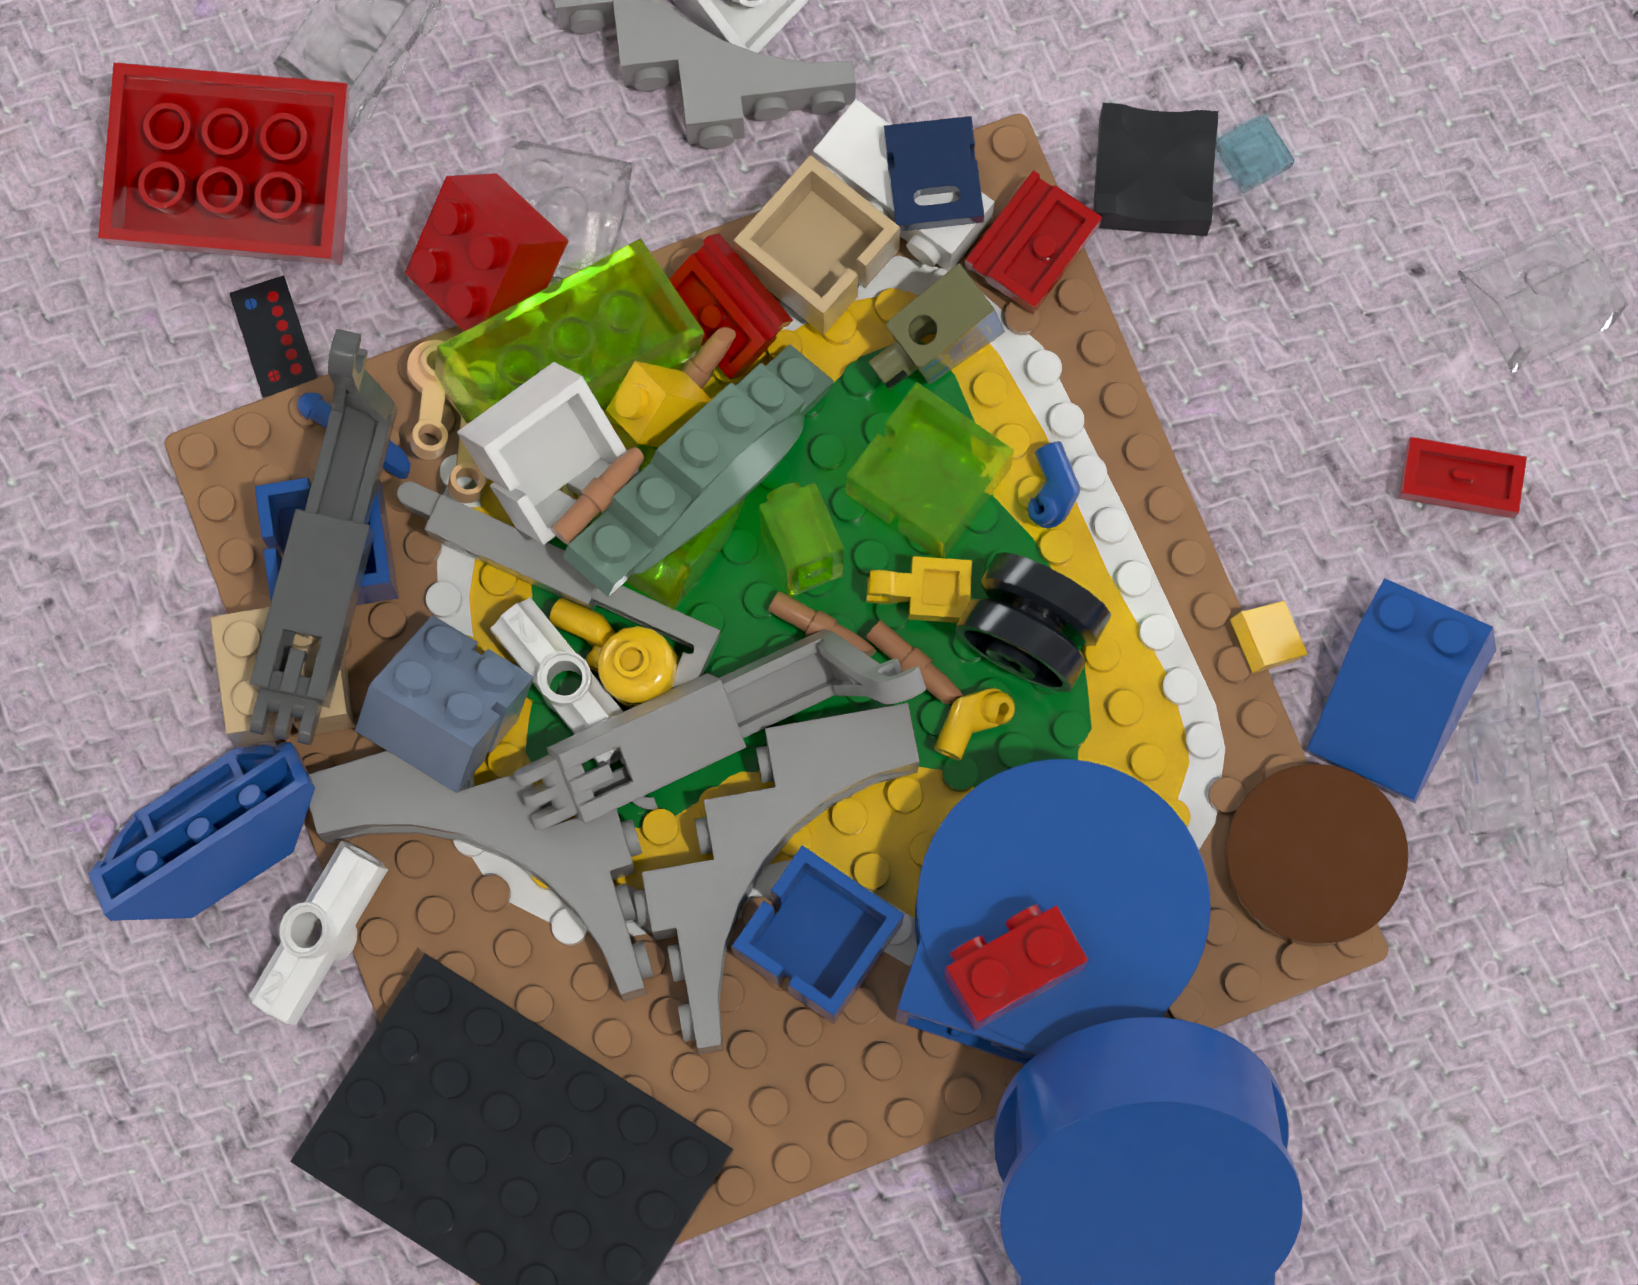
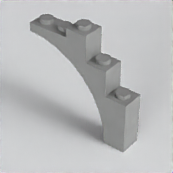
(716, 77)
(570, 857)
(701, 901)

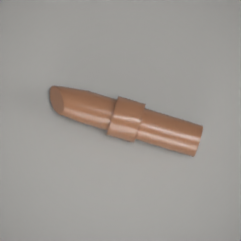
(709, 356)
(597, 495)
(813, 621)
(896, 647)

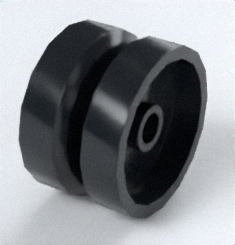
(1033, 622)

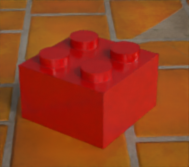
(483, 249)

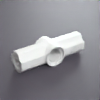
(545, 653)
(301, 962)

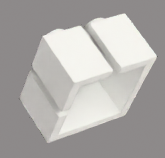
(538, 442)

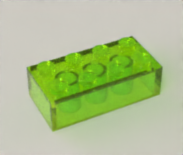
(586, 322)

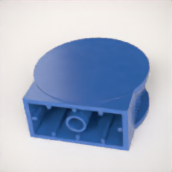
(1071, 840)
(1146, 1160)

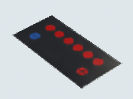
(273, 336)

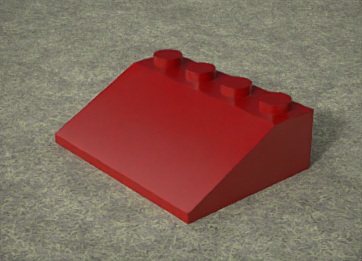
(226, 164)

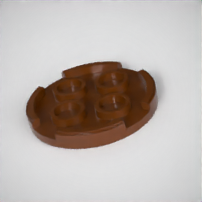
(1316, 854)

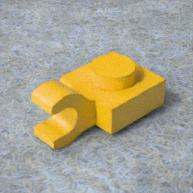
(934, 588)

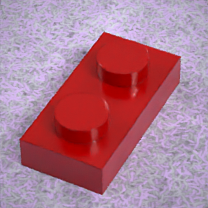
(1462, 477)

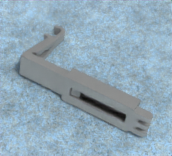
(545, 568)
(703, 724)

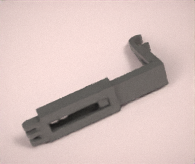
(325, 550)

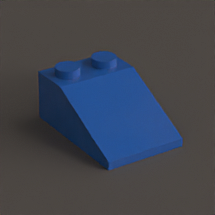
(1402, 689)

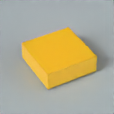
(1268, 636)

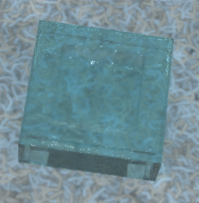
(1254, 153)

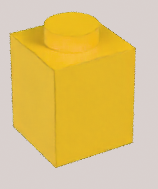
(655, 402)

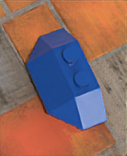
(206, 836)

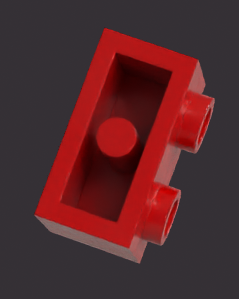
(1015, 966)

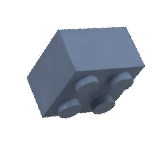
(443, 703)

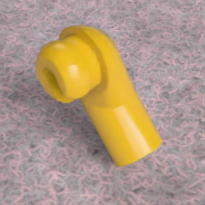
(585, 624)
(970, 715)

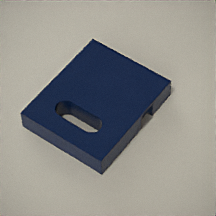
(933, 160)

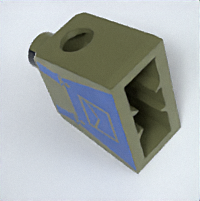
(953, 311)

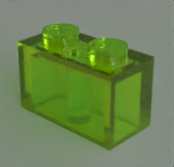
(801, 538)

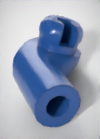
(1059, 489)

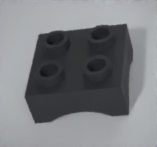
(1155, 170)

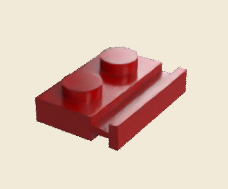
(1033, 242)
(728, 294)

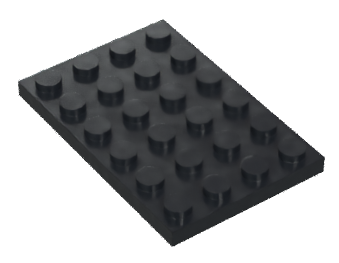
(507, 1145)

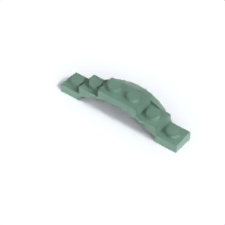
(701, 471)

